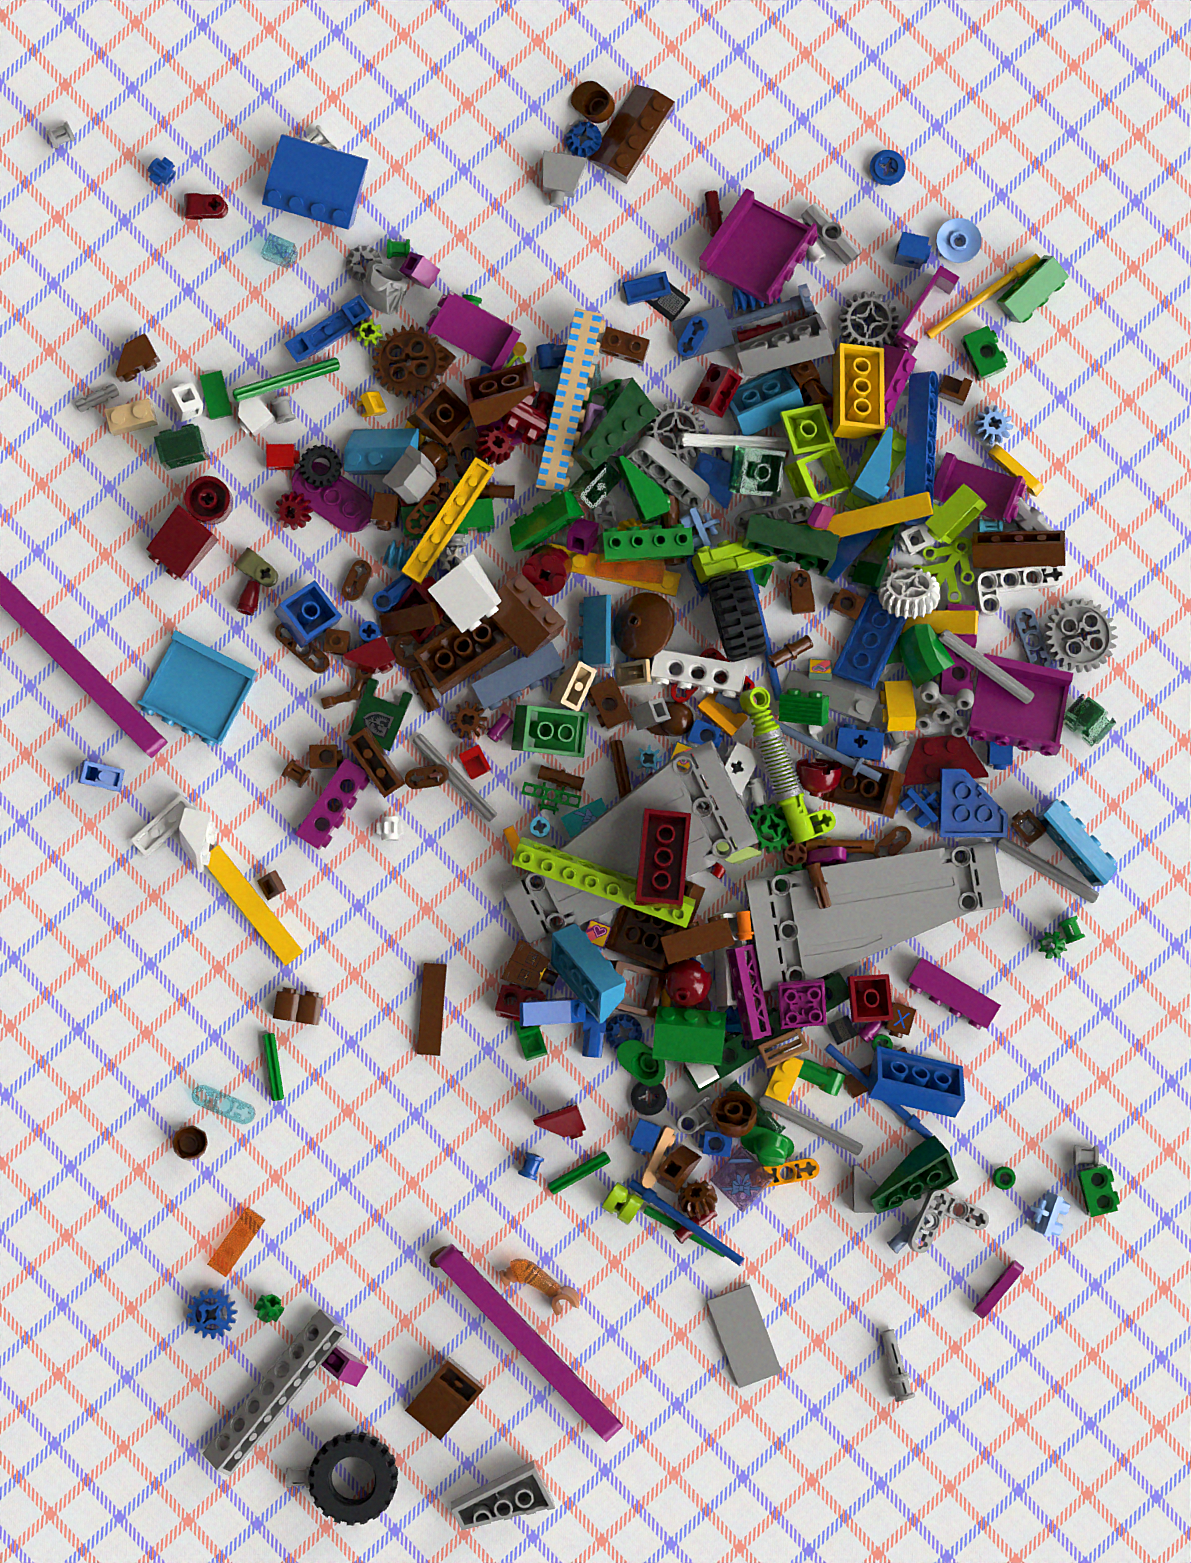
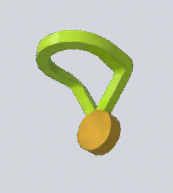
(519, 351)

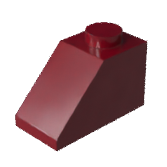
(371, 657)

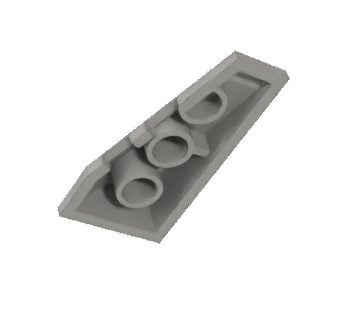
(844, 696)

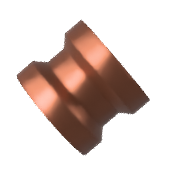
(799, 854)

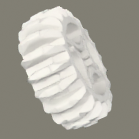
(909, 593)

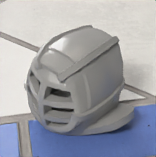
(384, 289)

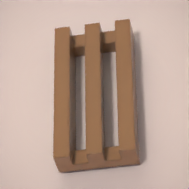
(785, 1056)

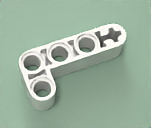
(1020, 584)

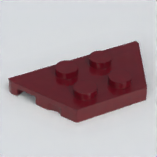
(941, 752)

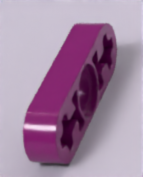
(998, 1289)

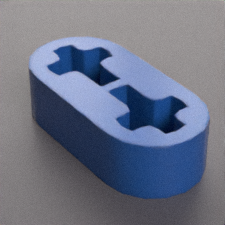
(688, 334)

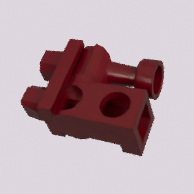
(528, 419)

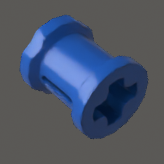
(365, 627)
(531, 1166)

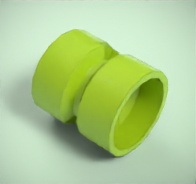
(624, 1211)

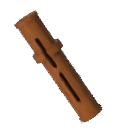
(866, 846)

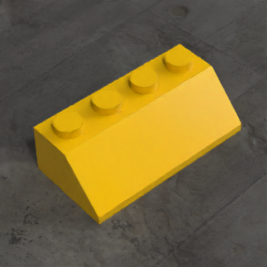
(858, 391)

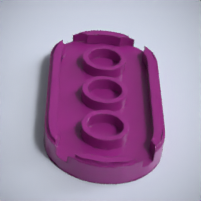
(340, 504)

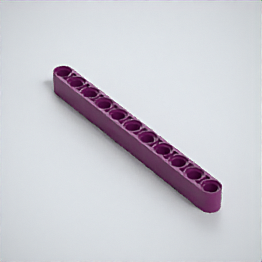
(80, 668)
(528, 1342)

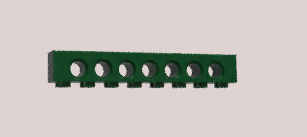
(839, 994)

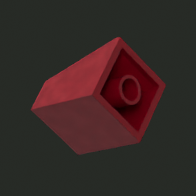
(181, 543)

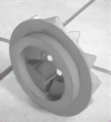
(353, 258)

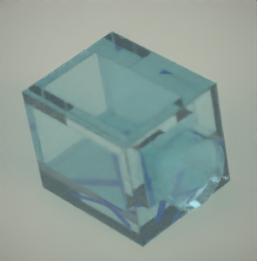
(279, 251)

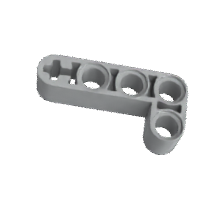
(669, 471)

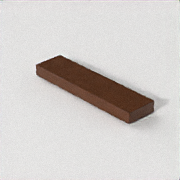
(432, 1009)

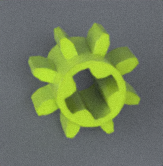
(372, 337)

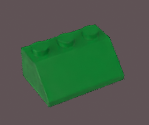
(545, 521)
(689, 1035)

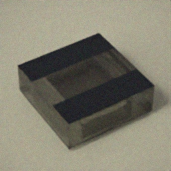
(842, 1029)

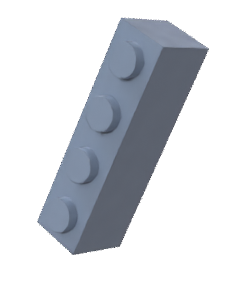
(518, 676)

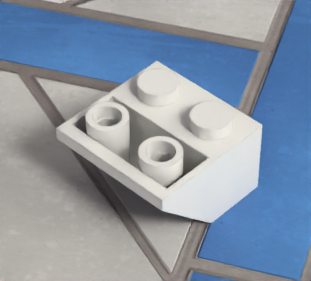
(196, 835)

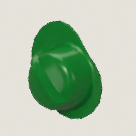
(638, 1061)
(768, 1146)

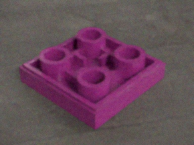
(802, 1003)

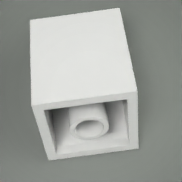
(466, 594)

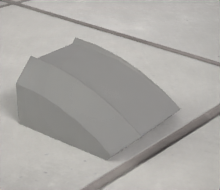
(411, 476)

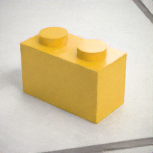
(898, 705)
(783, 1079)

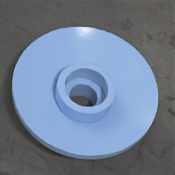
(958, 229)

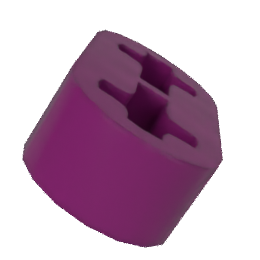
(827, 856)

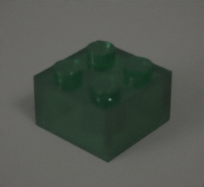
(182, 447)
(756, 471)

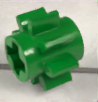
(1046, 947)
(269, 1308)

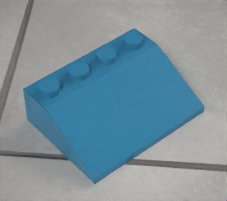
(1077, 844)

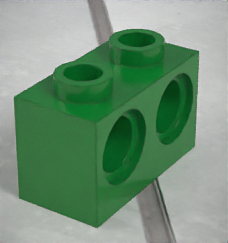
(1093, 1192)

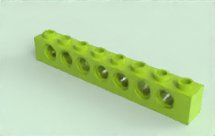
(592, 878)

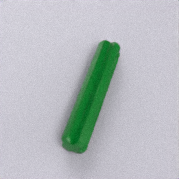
(273, 1067)
(579, 1172)

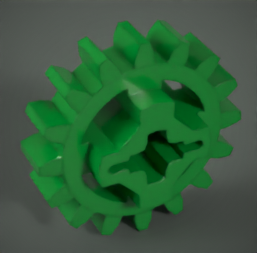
(769, 820)

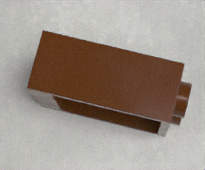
(655, 987)

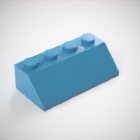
(587, 971)

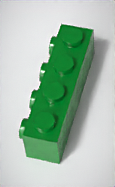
(645, 544)

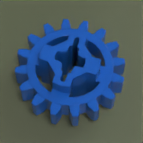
(220, 1321)

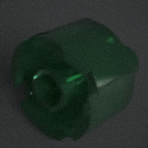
(1088, 719)

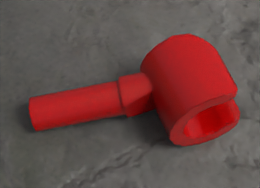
(718, 870)

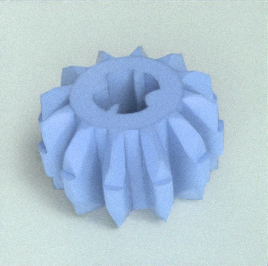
(996, 417)

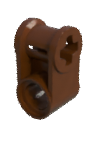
(801, 597)

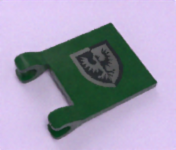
(380, 715)

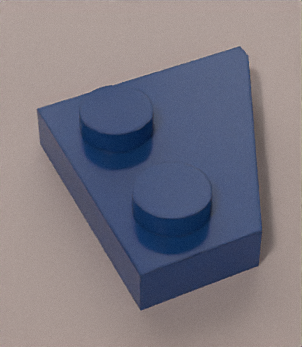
(716, 475)

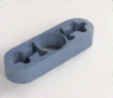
(1032, 622)

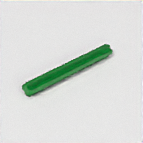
(286, 379)

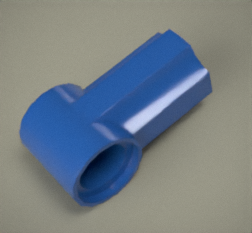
(550, 355)
(393, 592)
(593, 1036)

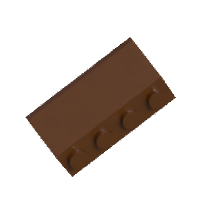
(632, 132)
(459, 655)

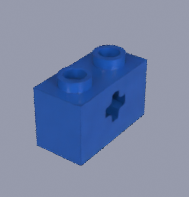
(912, 250)
(870, 751)

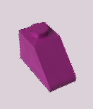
(345, 1366)

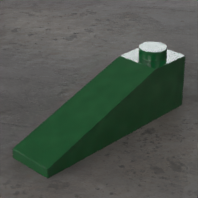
(872, 565)
(922, 1171)

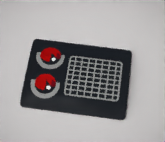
(670, 305)

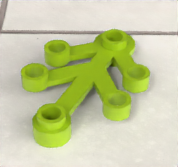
(946, 569)

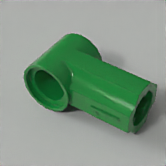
(827, 1078)

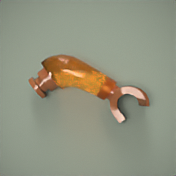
(530, 1273)

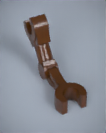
(353, 695)

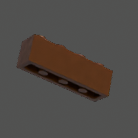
(1019, 549)

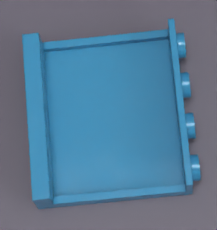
(198, 689)

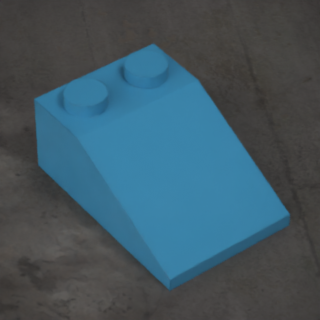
(873, 480)

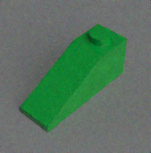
(645, 494)

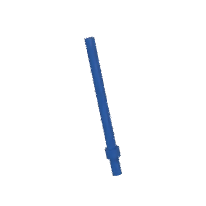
(773, 675)
(911, 1121)
(650, 1196)

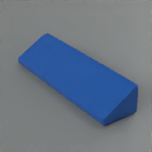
(848, 551)

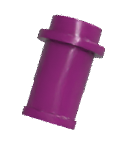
(499, 728)
(870, 1030)

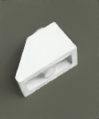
(254, 415)

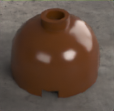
(734, 1114)

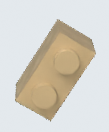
(131, 417)

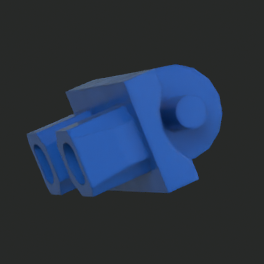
(927, 815)

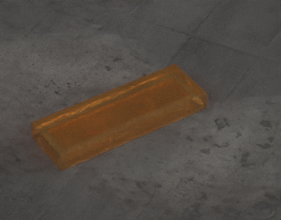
(640, 571)
(236, 1242)

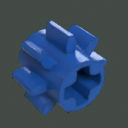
(161, 171)

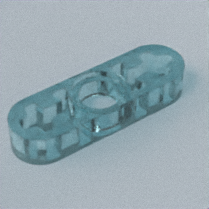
(210, 1092)

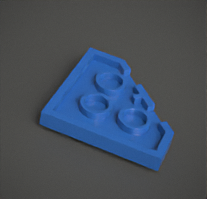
(968, 808)

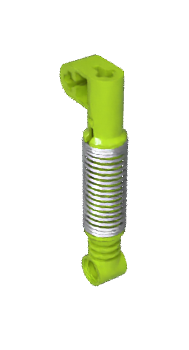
(788, 792)

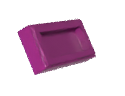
(821, 515)

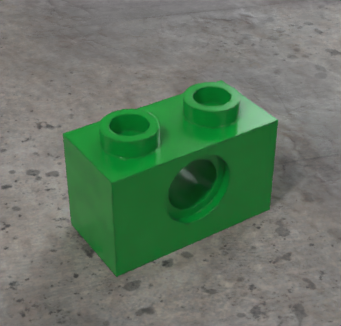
(984, 366)

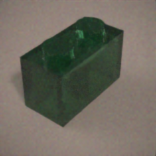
(595, 485)

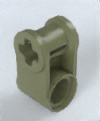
(254, 566)

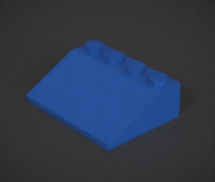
(315, 182)

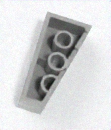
(785, 346)
(504, 1498)

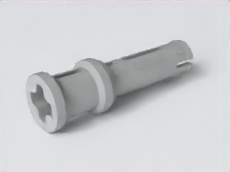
(899, 1376)

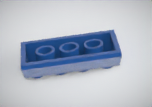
(916, 1082)

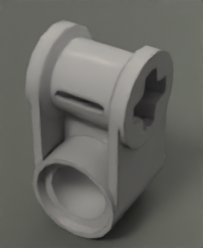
(697, 1114)

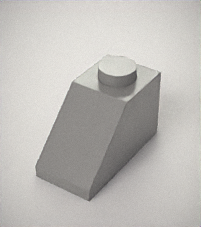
(862, 1189)

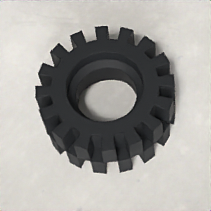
(334, 466)

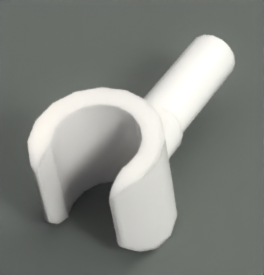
(813, 730)

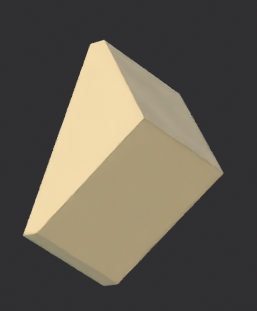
(634, 673)

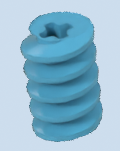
(397, 556)

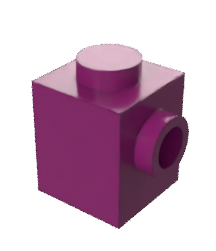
(419, 270)
(582, 536)

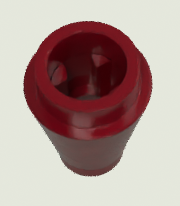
(249, 598)

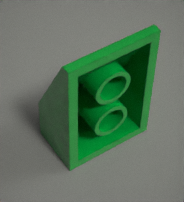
(549, 731)

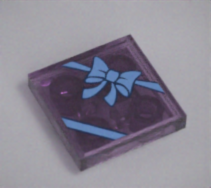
(741, 1179)

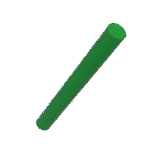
(674, 1225)

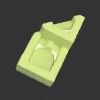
(741, 855)

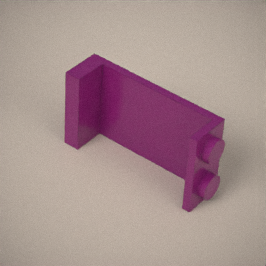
(943, 280)
(473, 330)
(994, 488)

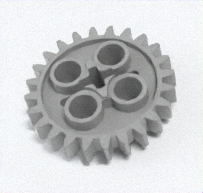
(1085, 654)

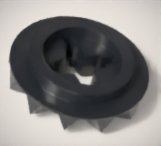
(641, 1105)

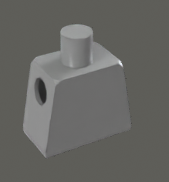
(561, 176)

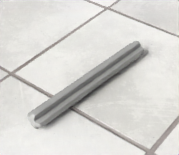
(986, 666)
(455, 778)
(1047, 869)
(810, 1124)

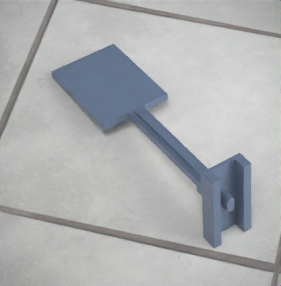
(720, 327)

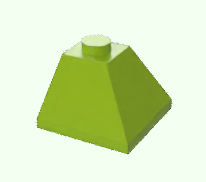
(807, 429)

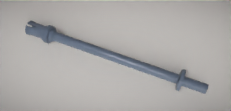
(858, 766)

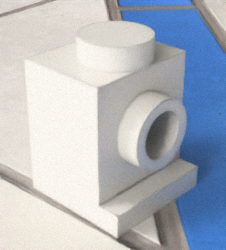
(193, 405)
(921, 534)

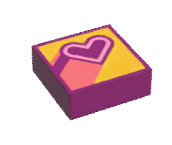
(598, 933)

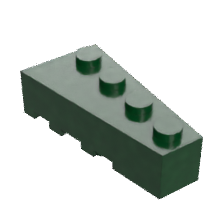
(619, 421)
(791, 542)

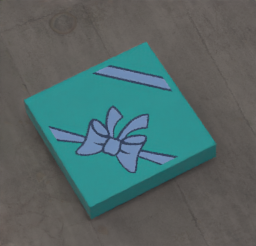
(582, 817)

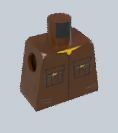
(528, 967)

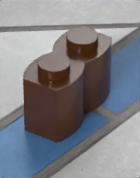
(298, 1007)

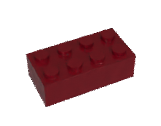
(662, 859)

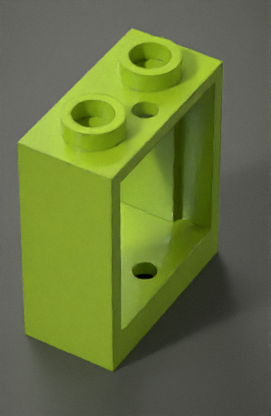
(802, 483)
(955, 515)

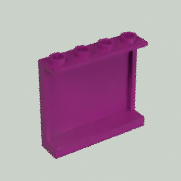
(757, 248)
(1008, 720)

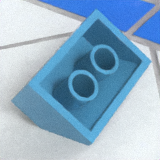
(763, 399)
(377, 449)
(595, 631)

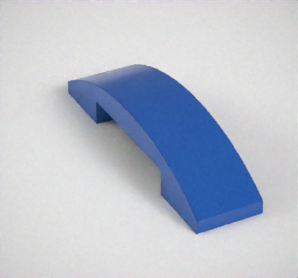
(329, 330)

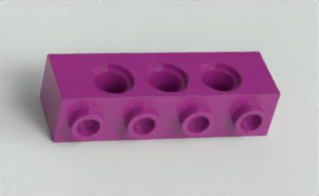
(948, 684)
(308, 829)

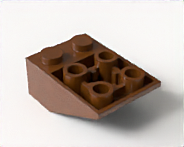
(445, 1398)

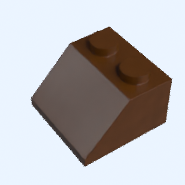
(440, 415)

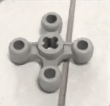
(944, 709)

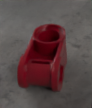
(200, 206)

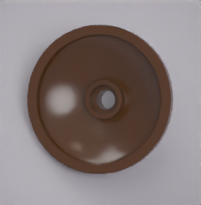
(652, 627)

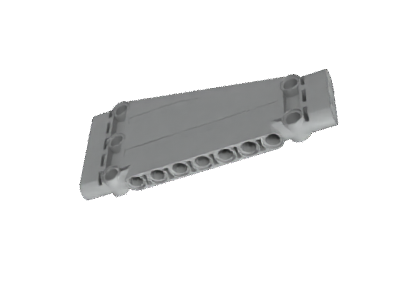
(615, 840)
(871, 908)

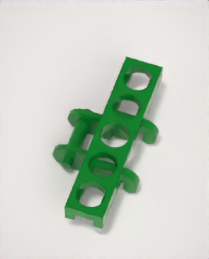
(543, 797)

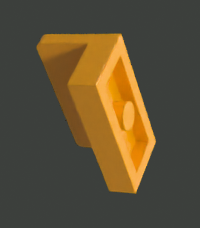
(721, 715)

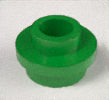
(1010, 1181)

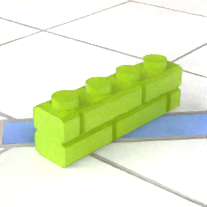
(726, 559)

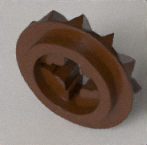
(405, 639)

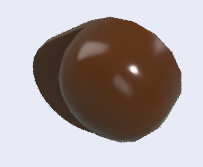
(593, 102)
(678, 725)

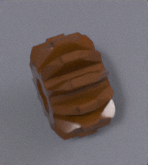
(466, 728)
(697, 1198)

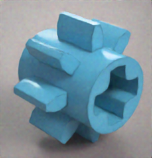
(648, 752)

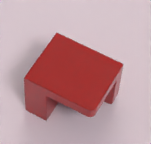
(475, 762)

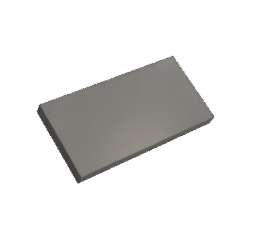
(744, 1336)

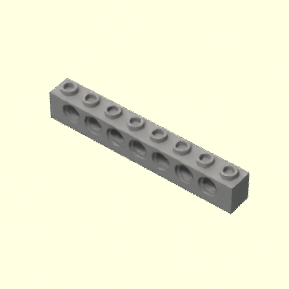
(274, 1392)

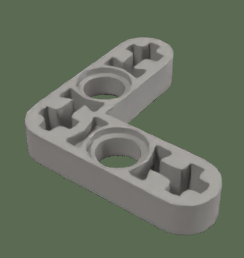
(944, 1208)

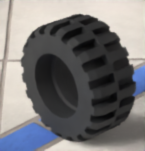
(737, 616)
(348, 1509)

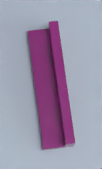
(744, 992)

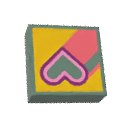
(819, 669)
(680, 747)

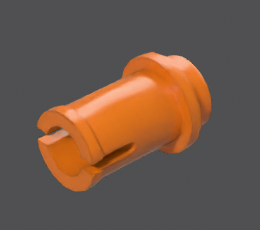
(744, 926)

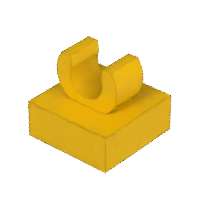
(373, 404)

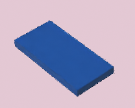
(869, 644)

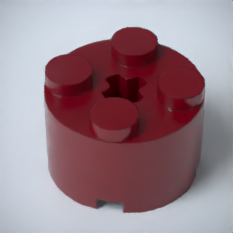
(201, 490)
(546, 559)

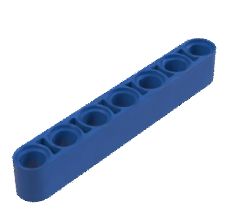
(921, 437)

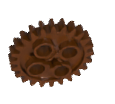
(406, 341)

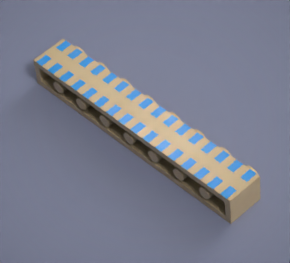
(569, 400)

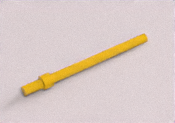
(1018, 271)

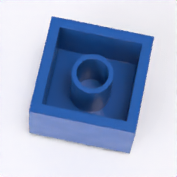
(307, 614)

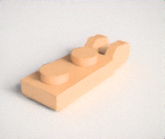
(657, 1156)

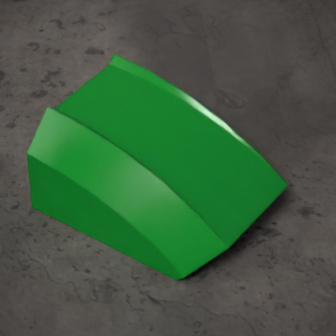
(923, 654)

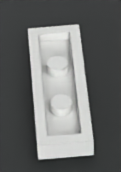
(161, 826)

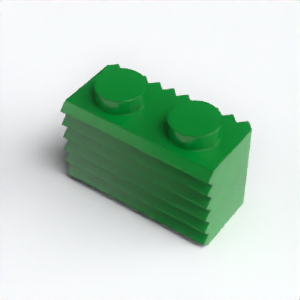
(804, 708)

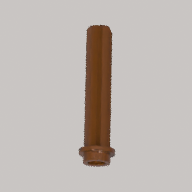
(620, 767)

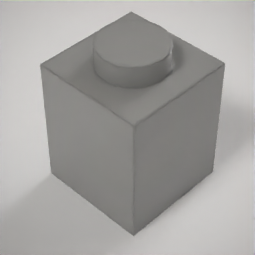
(650, 713)

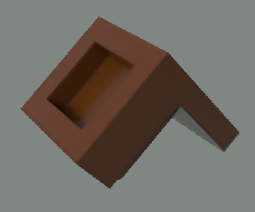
(954, 389)

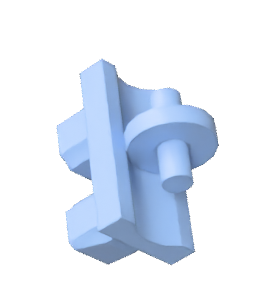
(694, 519)
(1047, 1214)

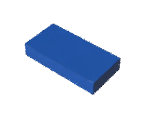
(646, 288)

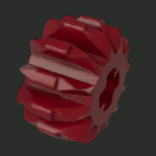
(502, 448)
(302, 512)

